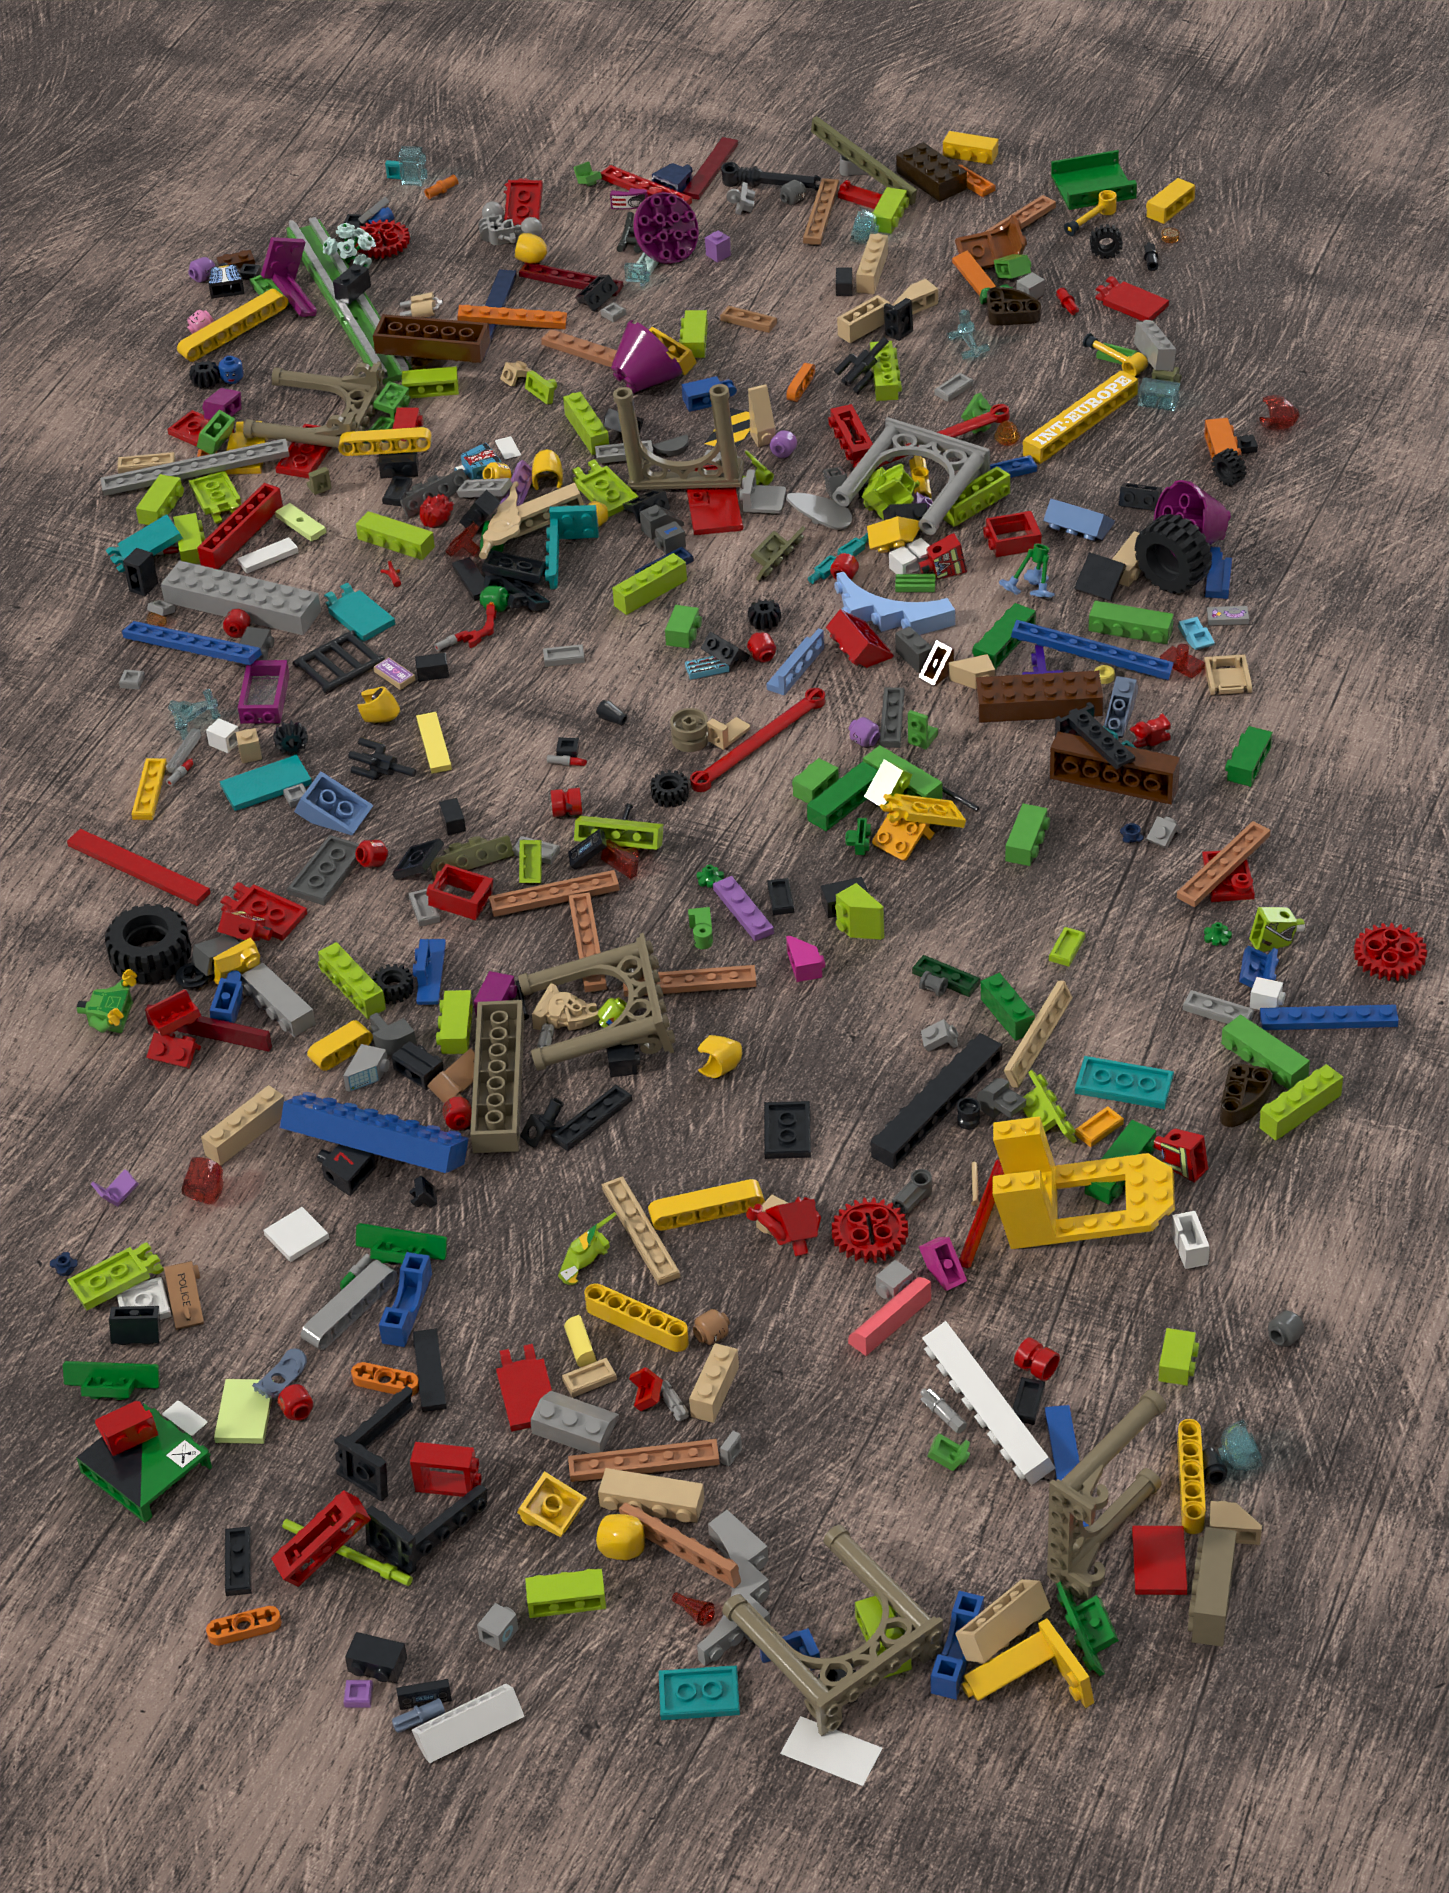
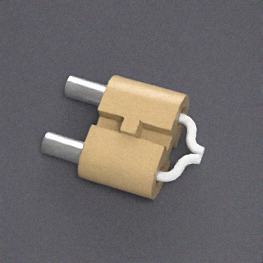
(421, 305)

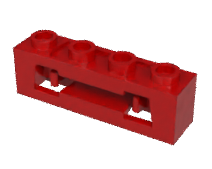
(840, 421)
(320, 1538)

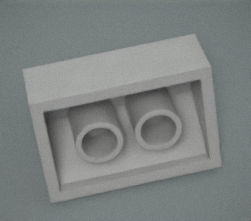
(573, 1422)

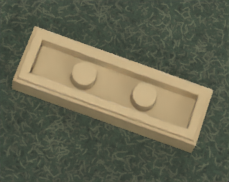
(132, 463)

